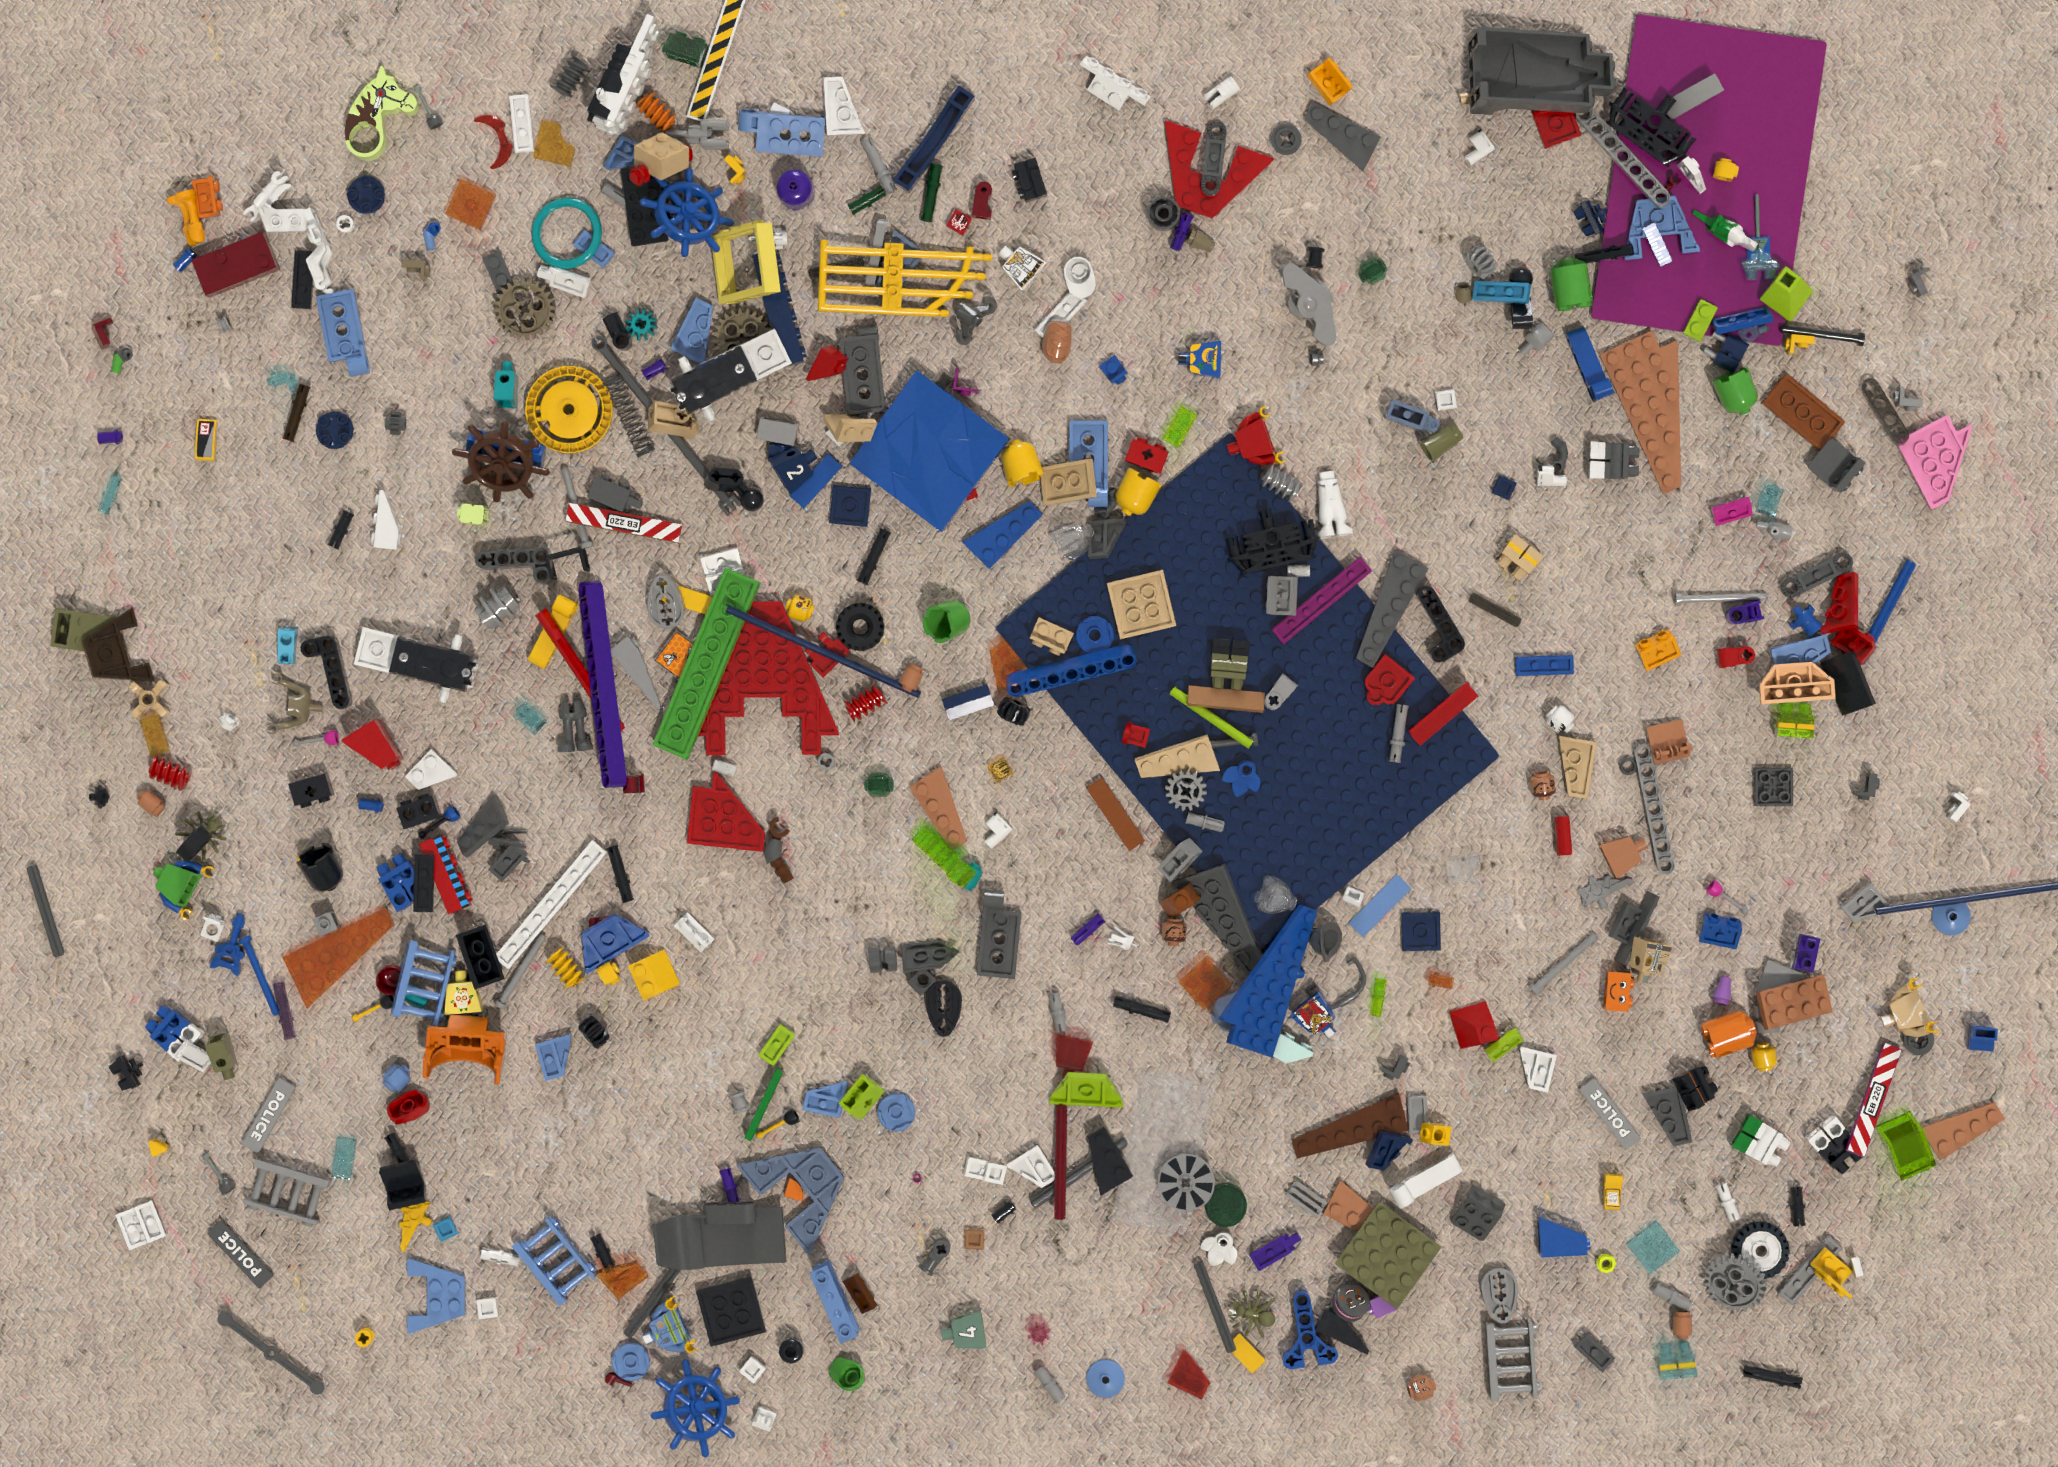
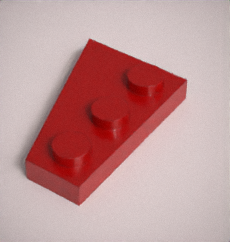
(1844, 604)

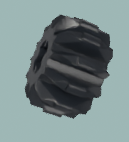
(1013, 711)
(593, 1032)

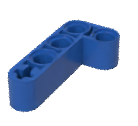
(1588, 364)

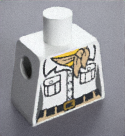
(1021, 266)

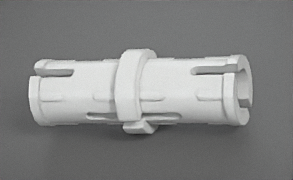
(1727, 1202)
(500, 1257)

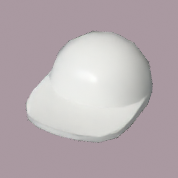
(1079, 277)

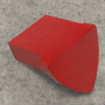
(1135, 735)

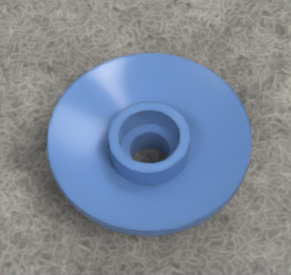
(1945, 925)
(1112, 1371)

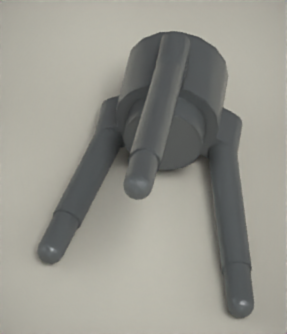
(500, 840)

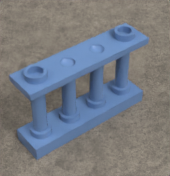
(409, 970)
(547, 1278)
(834, 1301)

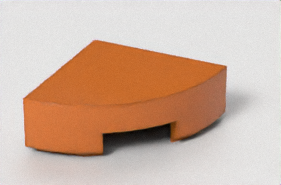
(794, 1190)

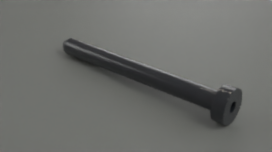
(1859, 339)

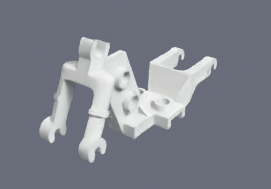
(294, 221)

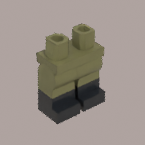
(1227, 668)

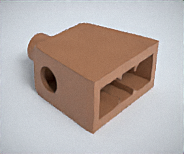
(1622, 854)

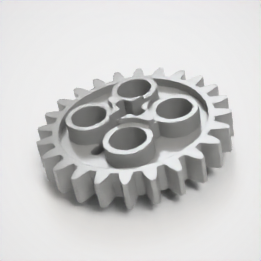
(1735, 1282)

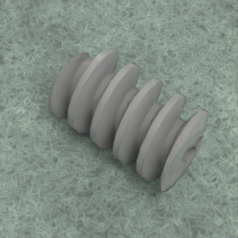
(1280, 481)

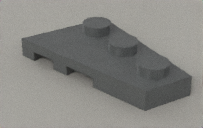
(483, 827)

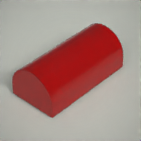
(1563, 835)

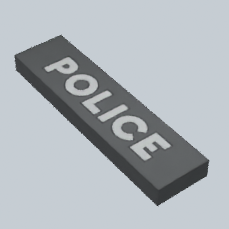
(240, 1254)

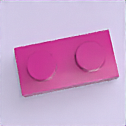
(1732, 511)

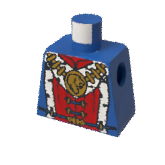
(1315, 1015)

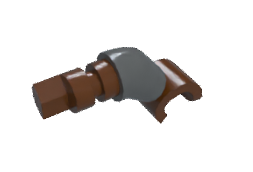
(773, 853)

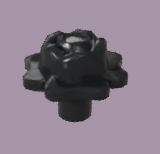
(99, 797)

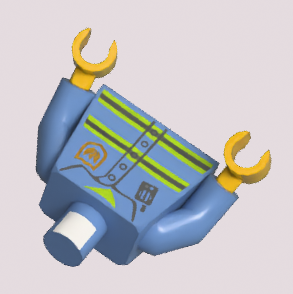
(669, 1329)

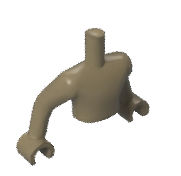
(297, 705)

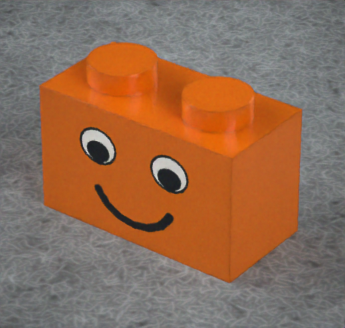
(1617, 991)

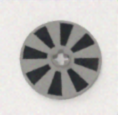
(1186, 1167)

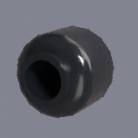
(791, 1350)

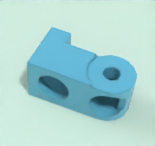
(287, 645)

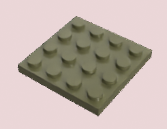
(1388, 1255)

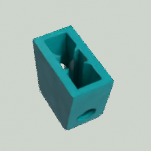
(506, 393)

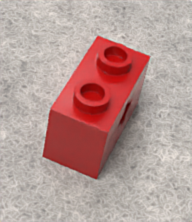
(1136, 458)

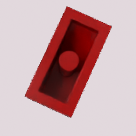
(827, 363)

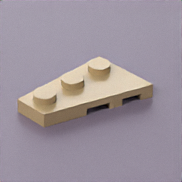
(1577, 764)

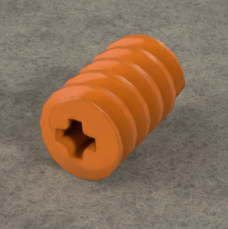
(657, 112)

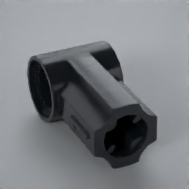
(617, 330)

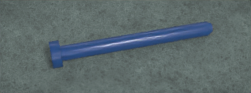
(259, 974)

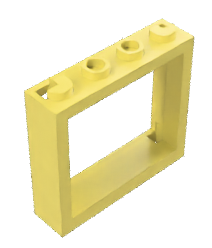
(767, 262)

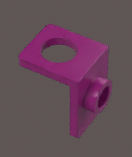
(963, 391)

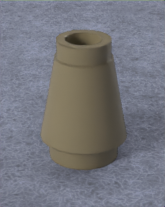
(1199, 240)

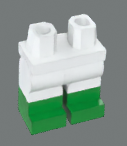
(1765, 1144)

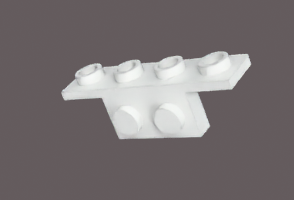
(1110, 86)

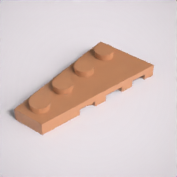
(938, 804)
(1955, 1132)
(1347, 1207)

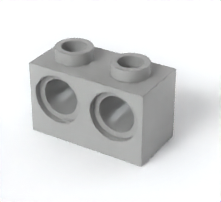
(1179, 859)

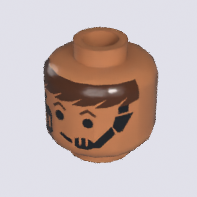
(1542, 785)
(1174, 931)

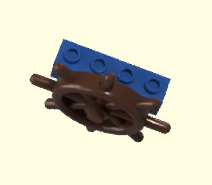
(504, 454)

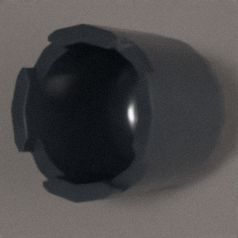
(321, 867)

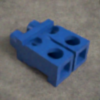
(398, 881)

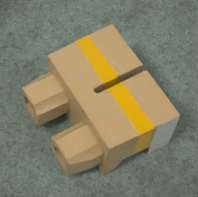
(1512, 552)

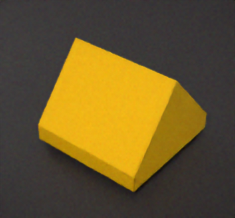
(157, 1147)

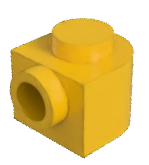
(1725, 170)
(609, 973)

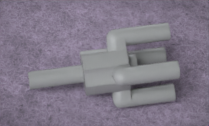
(703, 134)

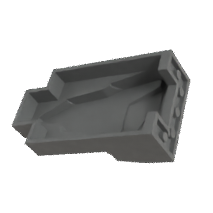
(1536, 71)

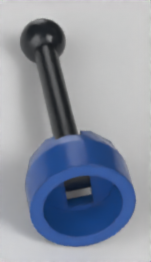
(450, 815)

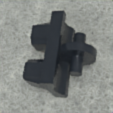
(130, 1080)

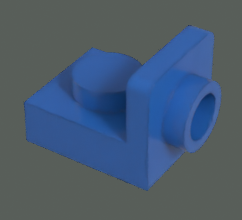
(1114, 370)

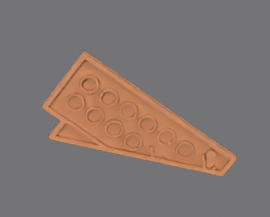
(1649, 393)

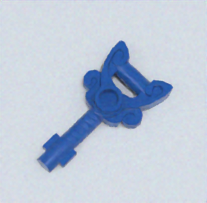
(230, 949)

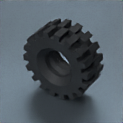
(845, 623)

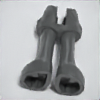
(568, 718)

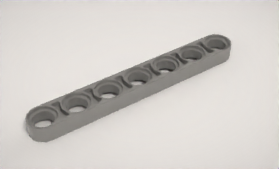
(1625, 165)
(1660, 816)

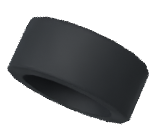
(194, 844)

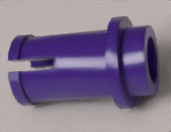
(654, 369)
(110, 437)

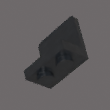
(403, 1184)

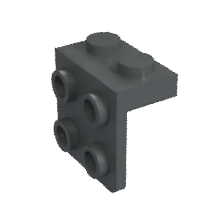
(1836, 465)
(1478, 1213)

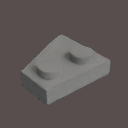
(1863, 903)

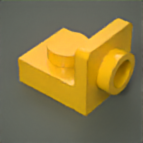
(1801, 340)

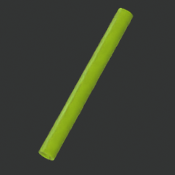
(1214, 719)

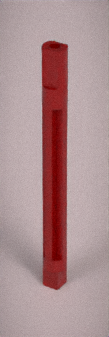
(566, 650)

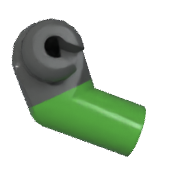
(120, 358)

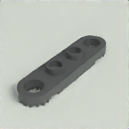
(1213, 159)
(1816, 575)

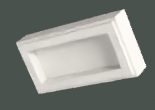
(193, 1056)

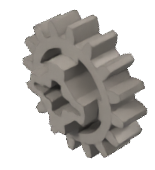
(1178, 795)

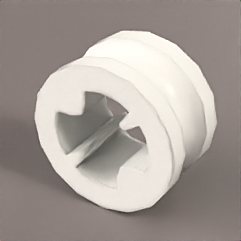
(344, 218)

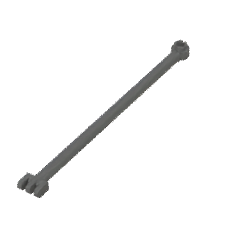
(678, 440)

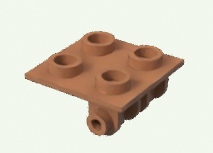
(1668, 742)

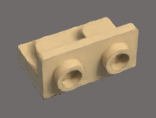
(1051, 636)

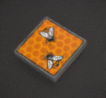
(675, 654)

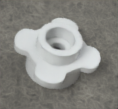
(228, 721)

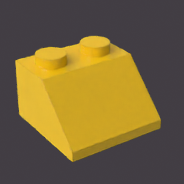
(654, 975)

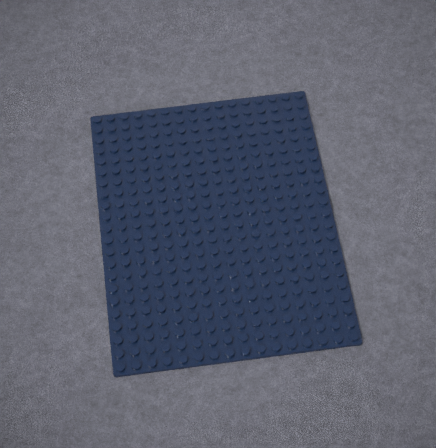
(1321, 757)

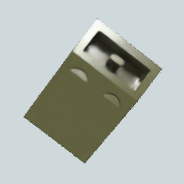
(74, 626)

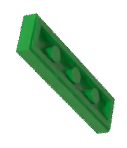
(764, 1104)

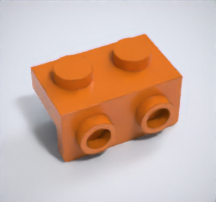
(207, 197)

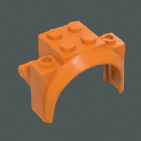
(465, 1040)

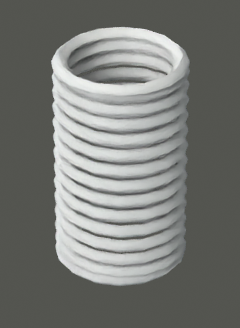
(1298, 570)
(718, 764)

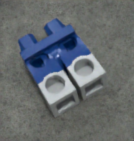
(173, 1030)

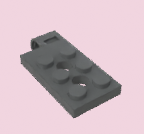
(996, 921)

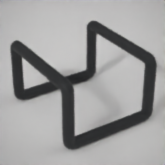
(583, 556)

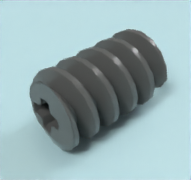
(570, 77)

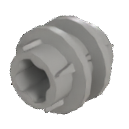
(497, 608)

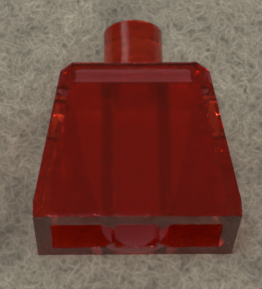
(1071, 1053)

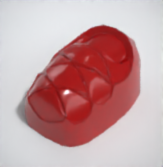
(408, 1107)

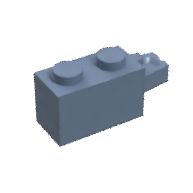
(1411, 417)

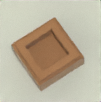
(974, 1239)

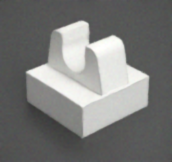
(764, 1419)

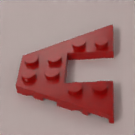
(1187, 183)

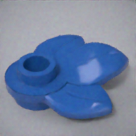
(1242, 781)

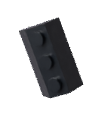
(480, 957)

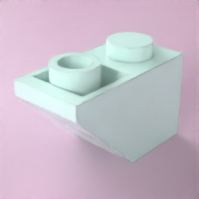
(1289, 1050)

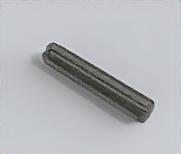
(855, 262)
(1495, 610)

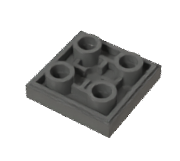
(1773, 786)

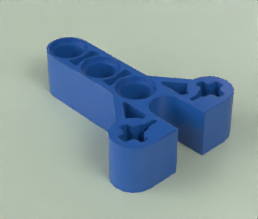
(1299, 1346)

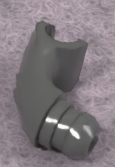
(1562, 449)
(1103, 512)

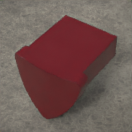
(99, 333)

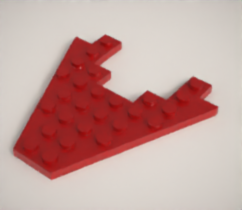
(764, 668)

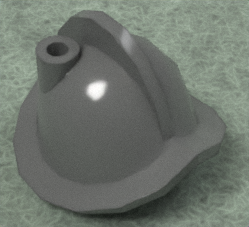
(1326, 940)

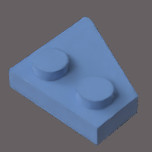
(621, 155)
(825, 1100)

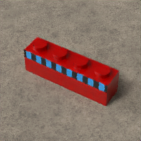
(446, 875)

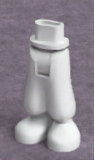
(1331, 507)

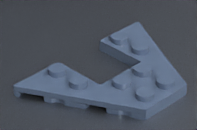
(817, 1177)

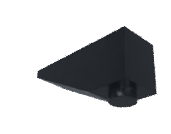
(1339, 1329)

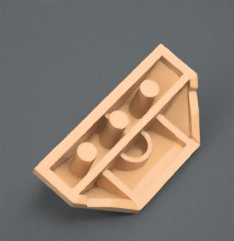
(1795, 684)

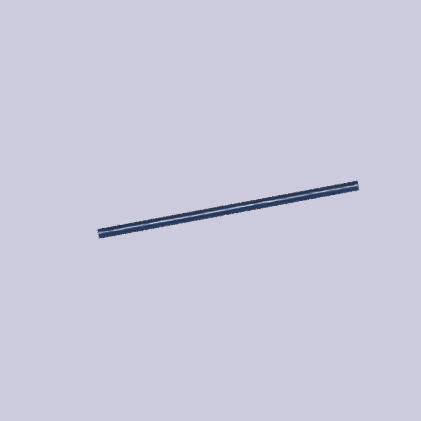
(818, 649)
(1966, 898)

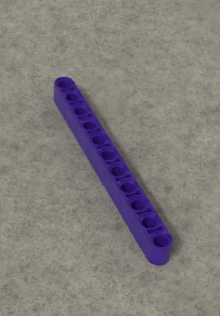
(602, 684)

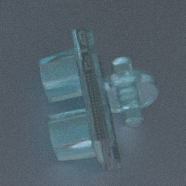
(1758, 263)

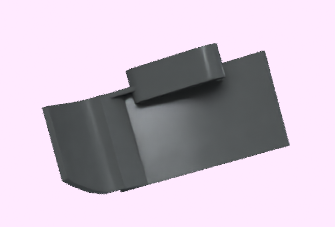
(721, 1237)

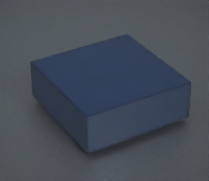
(1503, 487)

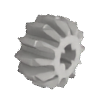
(1481, 261)

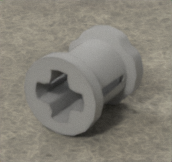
(739, 1102)

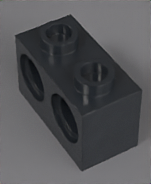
(420, 815)

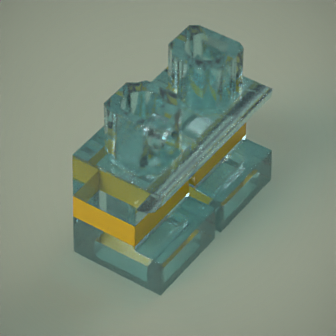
(1685, 1362)

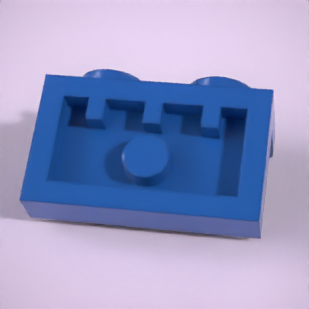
(1720, 931)

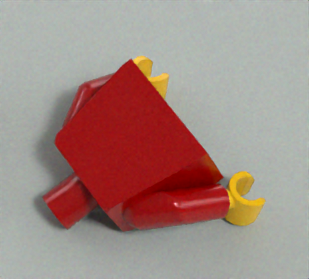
(1254, 440)

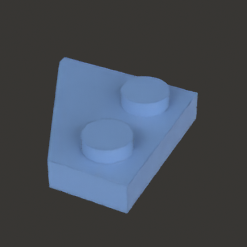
(554, 1056)

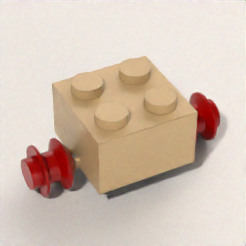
(659, 157)

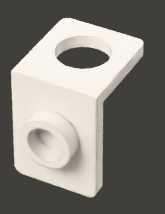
(216, 920)

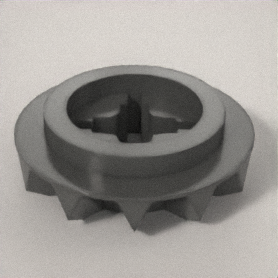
(1285, 130)
(1925, 1045)

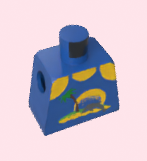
(1203, 359)

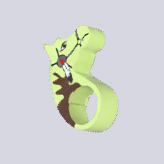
(371, 106)

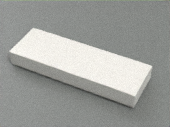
(521, 123)
(1062, 312)

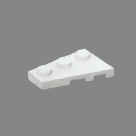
(839, 109)

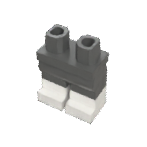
(1618, 460)

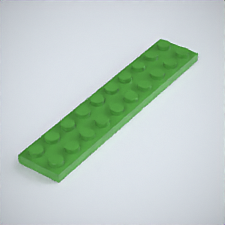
(705, 664)

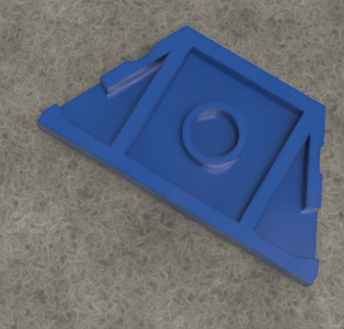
(608, 940)

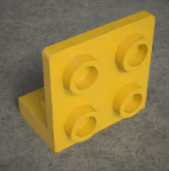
(1831, 1271)

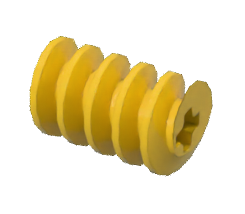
(565, 968)

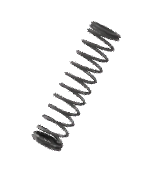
(608, 383)

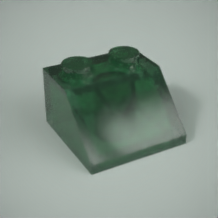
(685, 50)

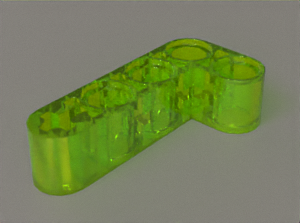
(955, 867)

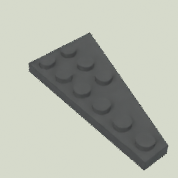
(1224, 914)

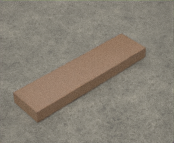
(1225, 699)

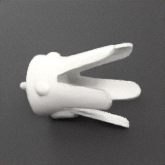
(1122, 940)

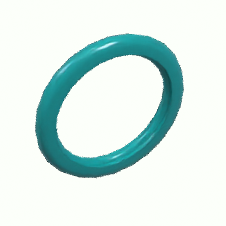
(590, 251)

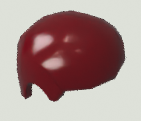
(388, 979)

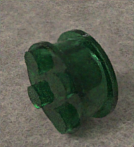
(1226, 1205)

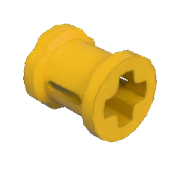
(367, 1332)

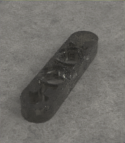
(1882, 413)

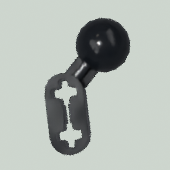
(1521, 313)
(732, 480)

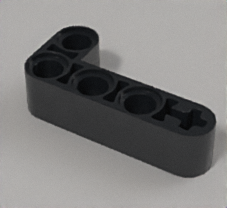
(1437, 622)
(331, 674)

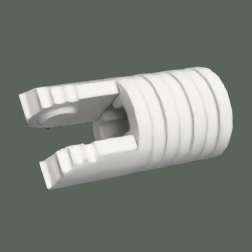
(1224, 89)

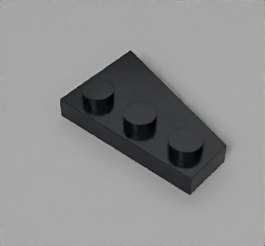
(1108, 1163)

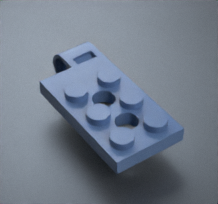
(770, 125)
(351, 345)
(1098, 449)

